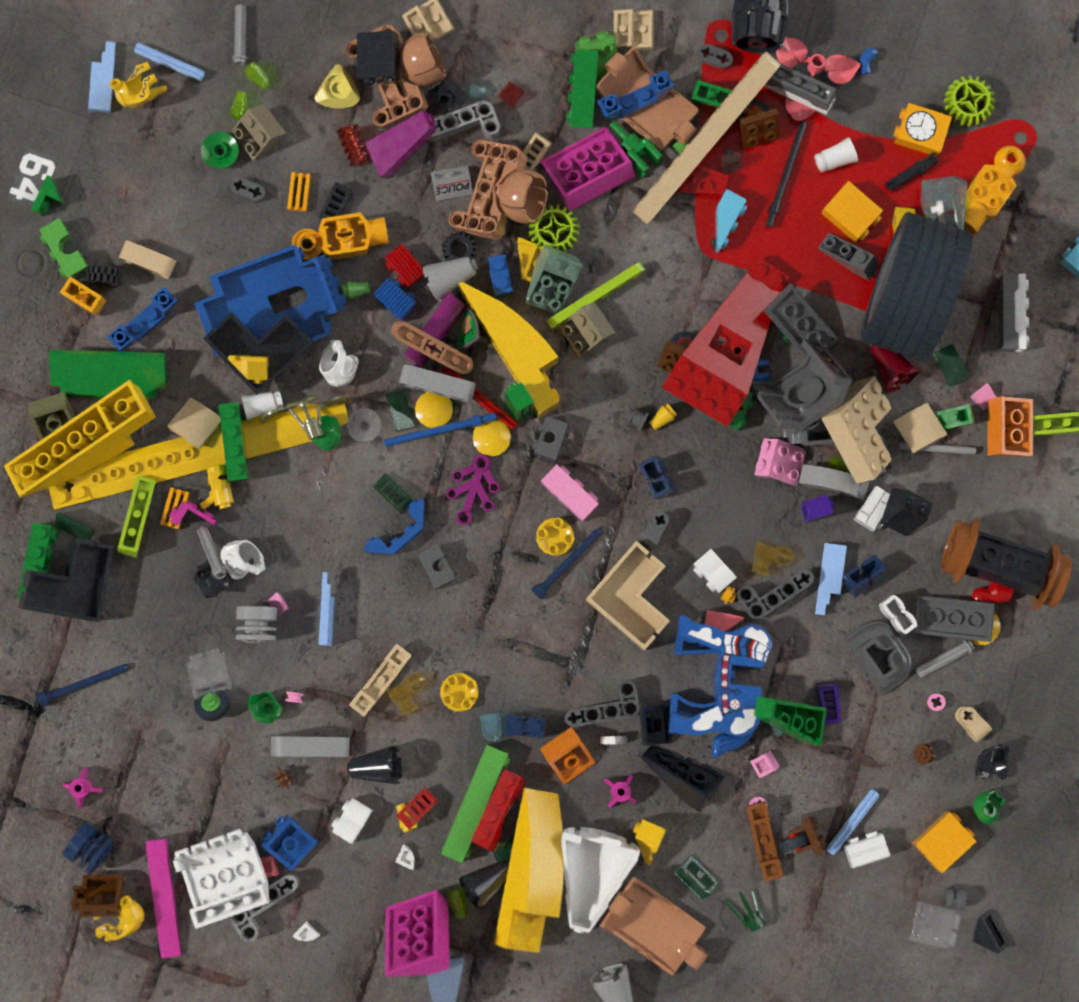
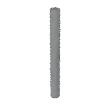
(942, 448)

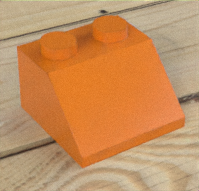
(567, 755)

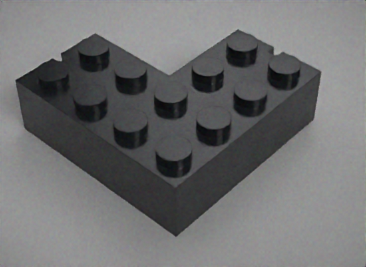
(281, 343)
(78, 592)

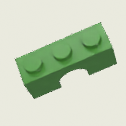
(55, 236)

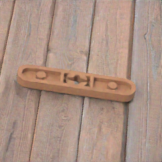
(417, 339)

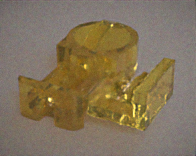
(765, 555)
(402, 695)

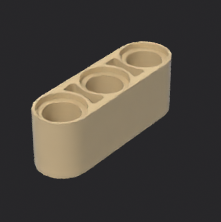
(147, 259)

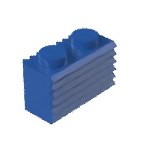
(500, 276)
(395, 299)

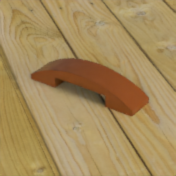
(764, 841)

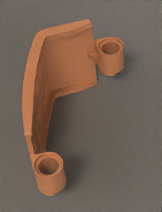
(660, 122)
(655, 927)

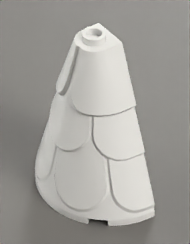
(593, 872)

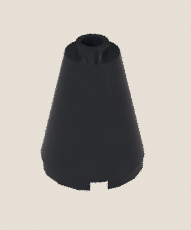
(377, 766)
(485, 883)

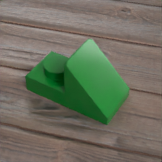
(46, 193)
(955, 416)

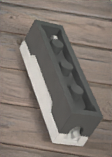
(802, 89)
(1013, 312)

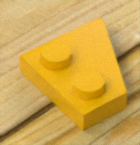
(527, 256)

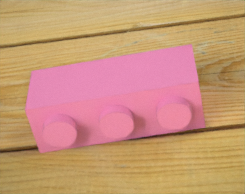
(570, 492)

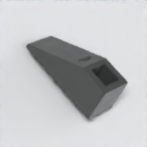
(851, 257)

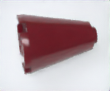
(893, 368)

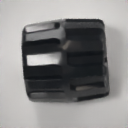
(759, 25)

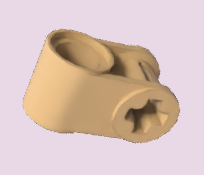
(975, 726)

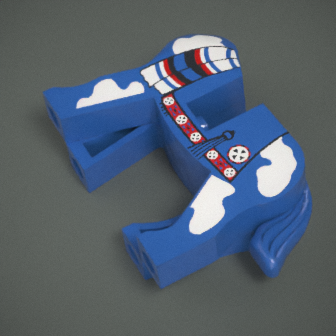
(733, 704)

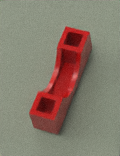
(490, 825)

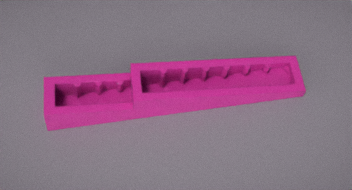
(163, 897)

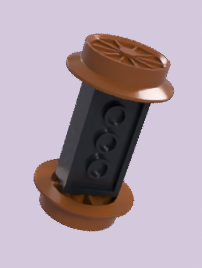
(1006, 563)

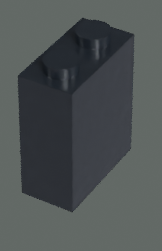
(378, 57)

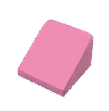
(982, 395)
(278, 602)
(765, 764)

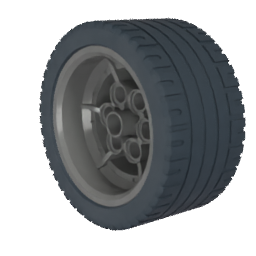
(917, 287)

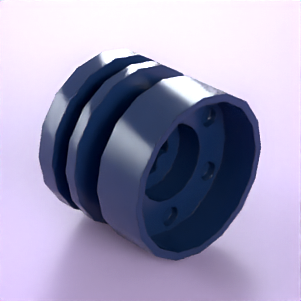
(87, 847)

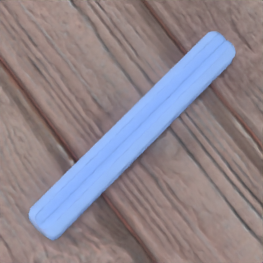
(169, 61)
(852, 822)

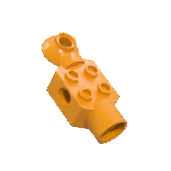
(991, 188)
(343, 236)

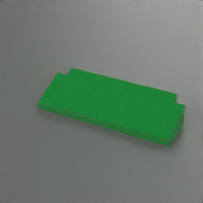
(101, 372)

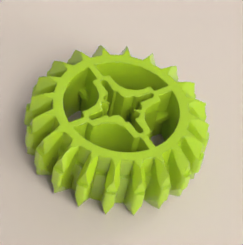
(982, 95)
(562, 228)

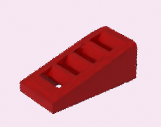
(425, 799)

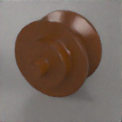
(924, 753)
(283, 778)

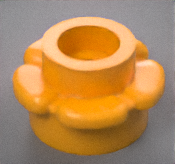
(728, 595)

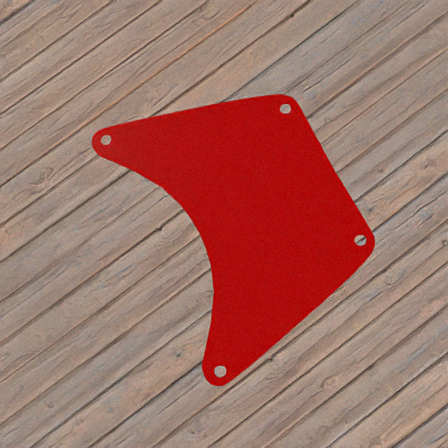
(800, 225)

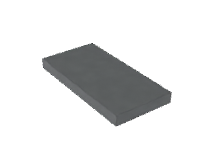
(799, 320)
(954, 618)

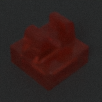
(511, 94)

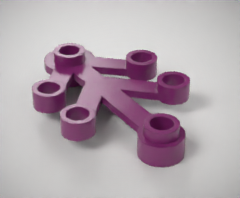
(474, 486)

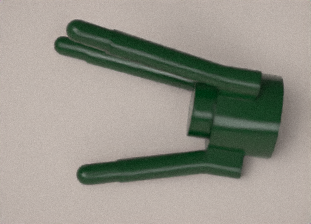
(754, 920)

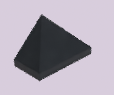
(989, 933)

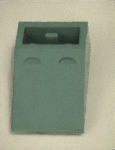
(552, 279)

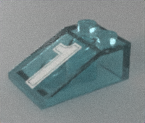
(944, 200)

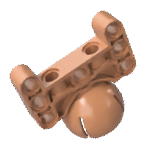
(418, 67)
(507, 193)

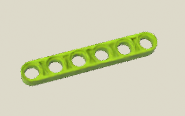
(597, 294)

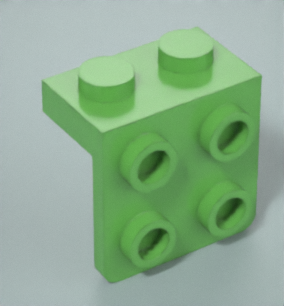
(606, 48)

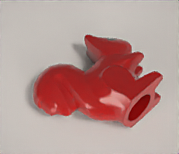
(993, 594)

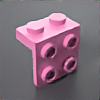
(780, 461)

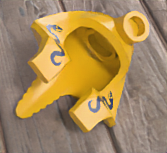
(134, 93)
(130, 921)

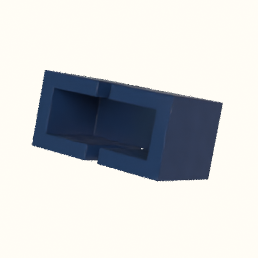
(655, 469)
(872, 572)
(533, 727)

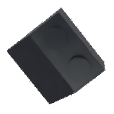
(905, 511)

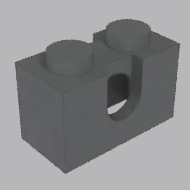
(550, 450)
(429, 558)

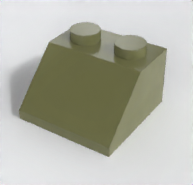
(50, 414)

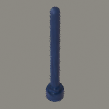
(541, 588)
(46, 698)

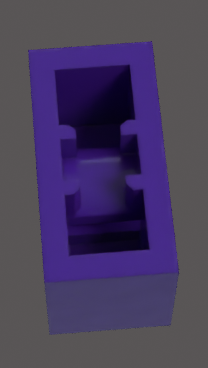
(817, 508)

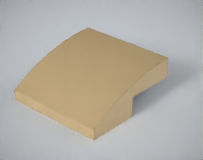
(429, 19)
(634, 29)
(195, 423)
(920, 428)

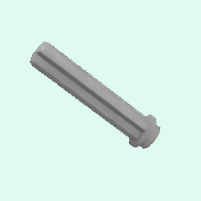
(240, 36)
(218, 569)
(945, 658)

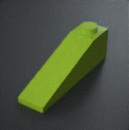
(1056, 424)
(136, 517)

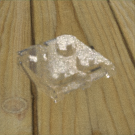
(208, 672)
(935, 925)

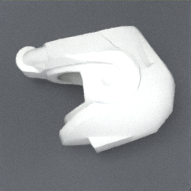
(340, 372)
(236, 558)

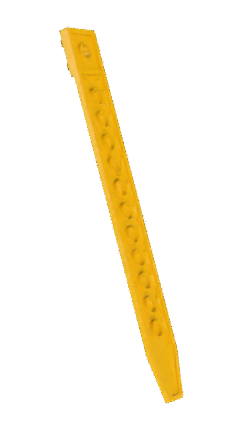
(179, 458)

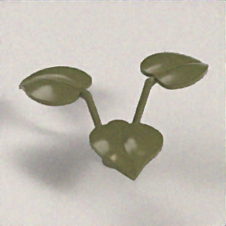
(311, 425)

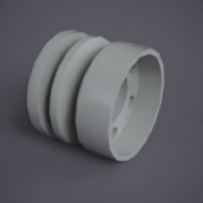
(256, 624)

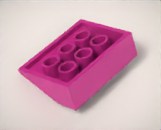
(588, 168)
(417, 936)

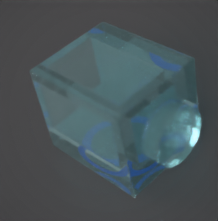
(491, 726)

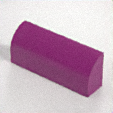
(438, 327)

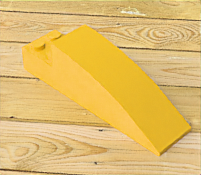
(519, 346)
(82, 442)
(533, 873)

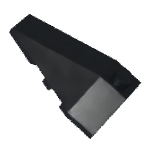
(689, 781)

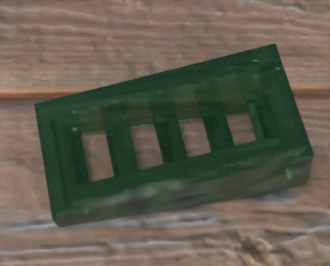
(403, 506)

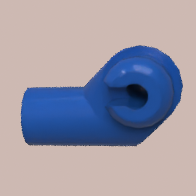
(866, 57)

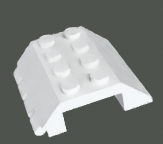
(223, 877)

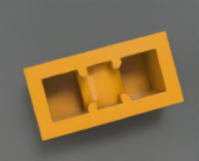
(83, 296)

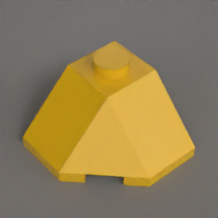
(252, 367)
(648, 838)

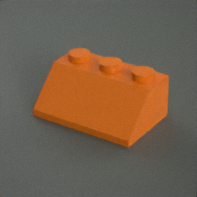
(1010, 427)

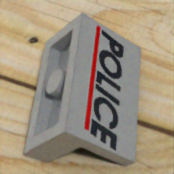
(451, 183)

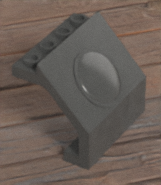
(806, 391)

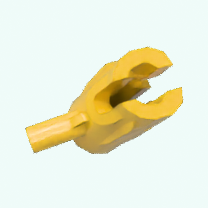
(220, 489)

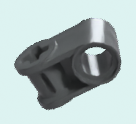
(652, 532)

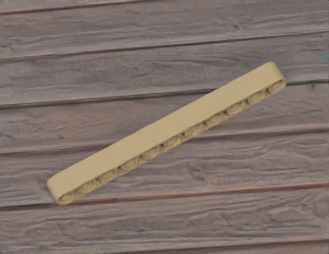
(706, 137)

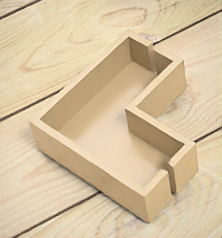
(854, 429)
(620, 596)

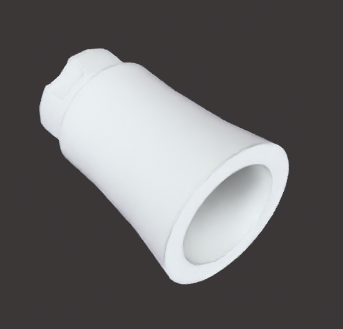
(836, 156)
(262, 403)

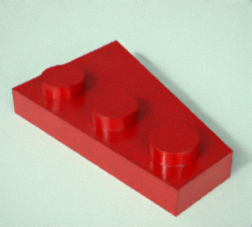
(704, 181)

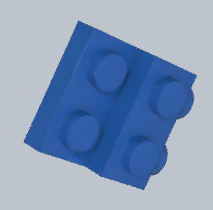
(288, 842)

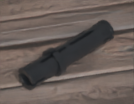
(918, 168)

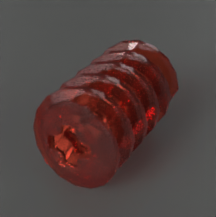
(352, 145)

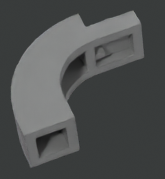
(832, 480)

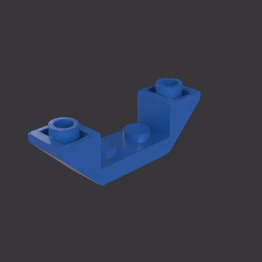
(639, 99)
(144, 322)
(376, 546)

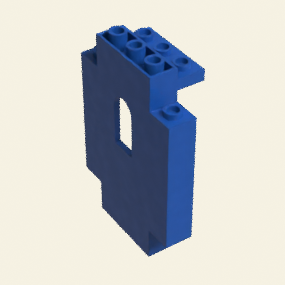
(247, 286)

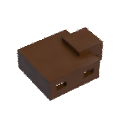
(99, 896)

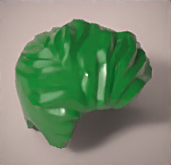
(331, 433)
(264, 707)
(987, 806)

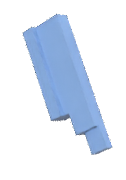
(101, 75)
(831, 575)
(326, 613)

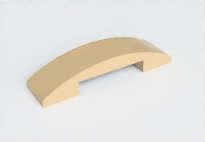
(380, 680)

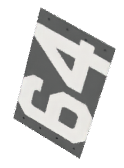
(31, 175)

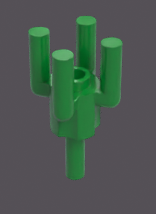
(637, 149)

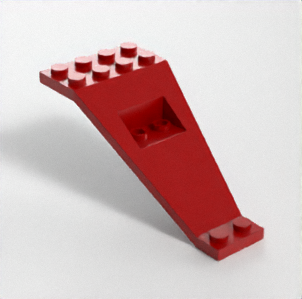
(711, 372)

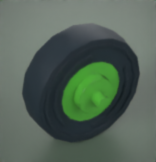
(213, 706)

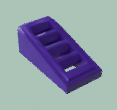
(834, 687)

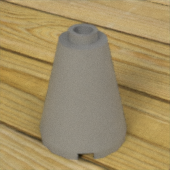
(446, 275)
(613, 983)

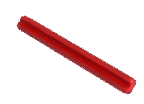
(485, 402)

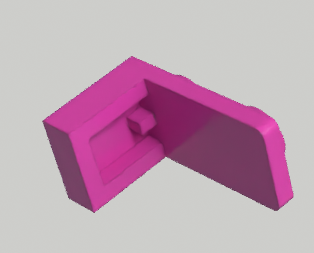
(178, 513)

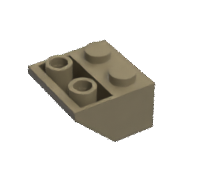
(258, 131)
(587, 329)

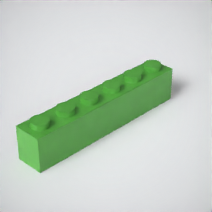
(474, 803)

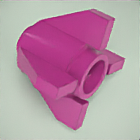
(86, 787)
(614, 788)

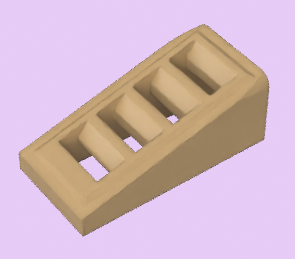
(532, 143)

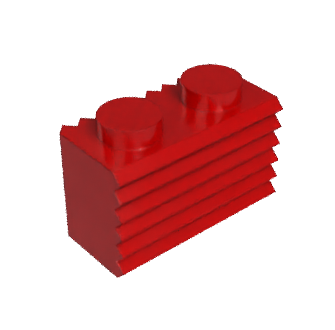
(405, 266)

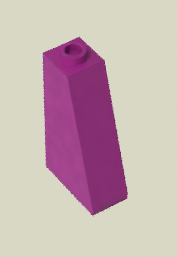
(399, 143)

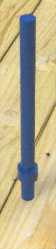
(476, 421)

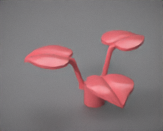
(839, 69)

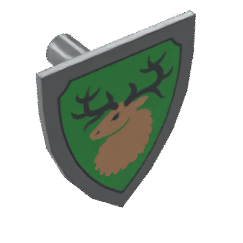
(468, 330)

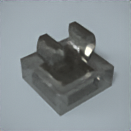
(731, 161)

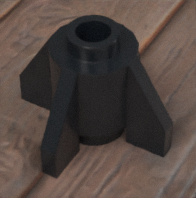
(446, 93)

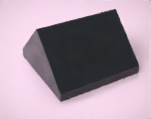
(654, 725)

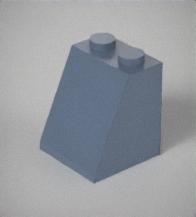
(445, 984)

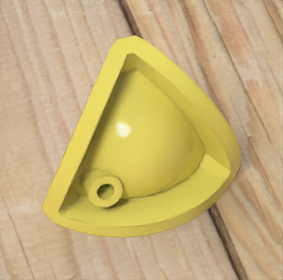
(337, 89)

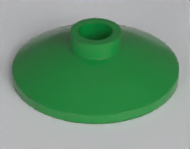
(216, 142)

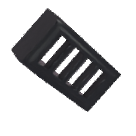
(333, 193)

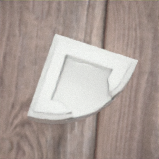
(613, 740)
(406, 857)
(306, 933)

